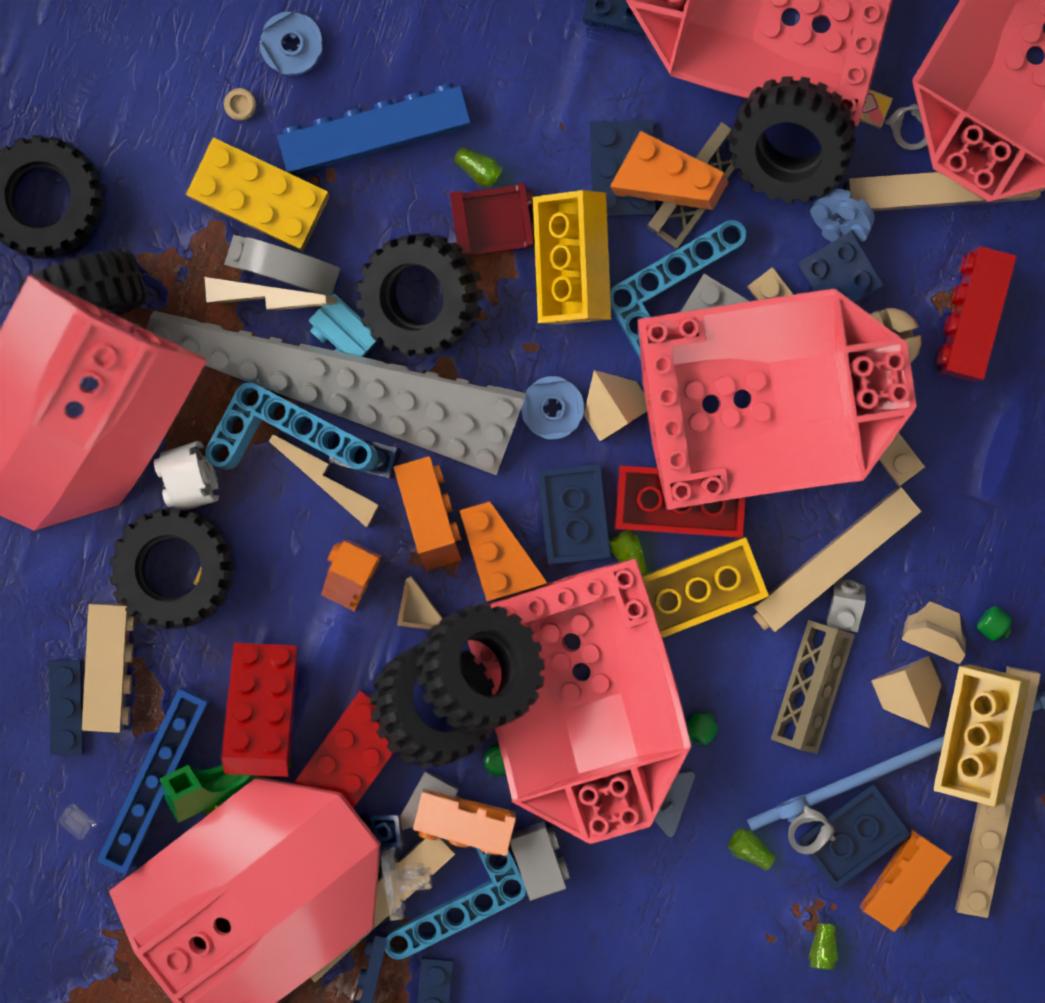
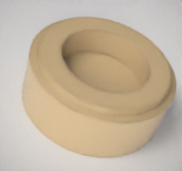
(239, 104)

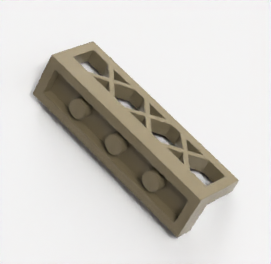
(667, 208)
(818, 689)

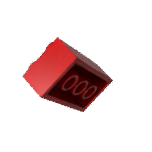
(975, 314)
(643, 508)
(260, 709)
(349, 754)

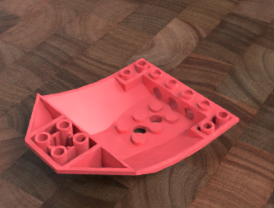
(745, 43)
(985, 98)
(816, 392)
(87, 463)
(602, 747)
(286, 872)

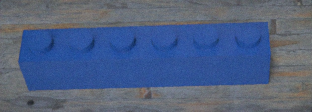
(373, 130)
(147, 793)

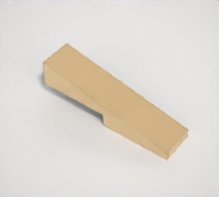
(227, 291)
(315, 468)

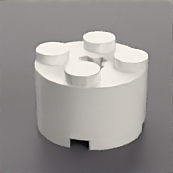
(186, 477)

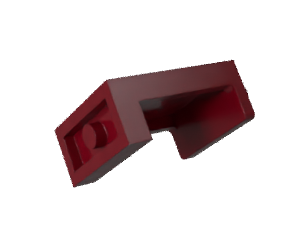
(493, 219)

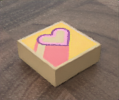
(875, 109)

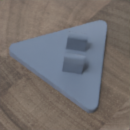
(674, 803)

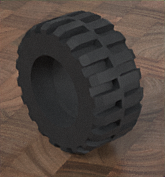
(786, 175)
(85, 200)
(103, 279)
(380, 300)
(130, 560)
(516, 656)
(405, 728)

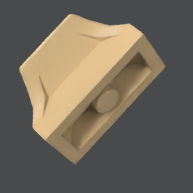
(936, 631)

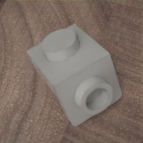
(846, 605)

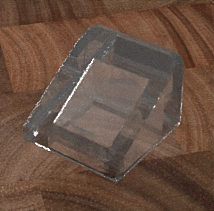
(76, 822)

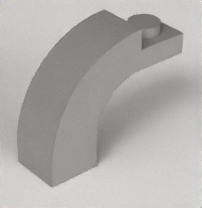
(282, 265)

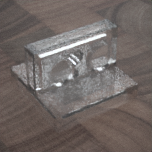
(411, 879)

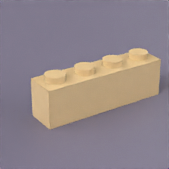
(106, 668)

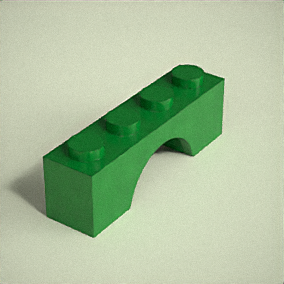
(194, 790)

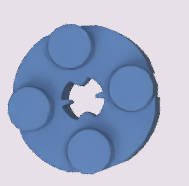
(295, 26)
(840, 214)
(565, 420)

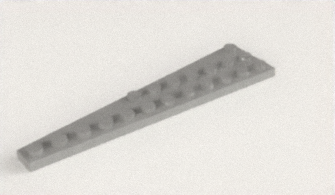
(420, 408)

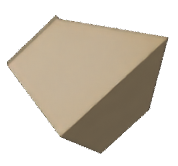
(612, 403)
(416, 608)
(910, 691)

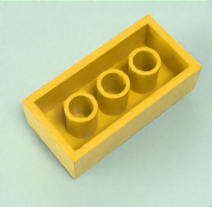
(258, 194)
(572, 257)
(704, 586)
(981, 735)

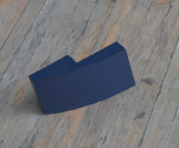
(387, 458)
(386, 828)

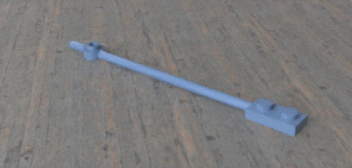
(795, 806)

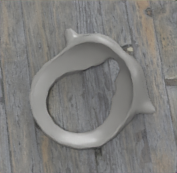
(895, 123)
(823, 837)

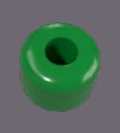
(995, 624)
(701, 728)
(493, 761)

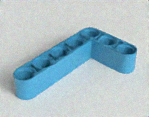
(666, 280)
(290, 424)
(466, 903)

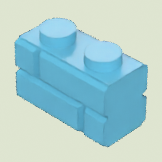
(342, 329)

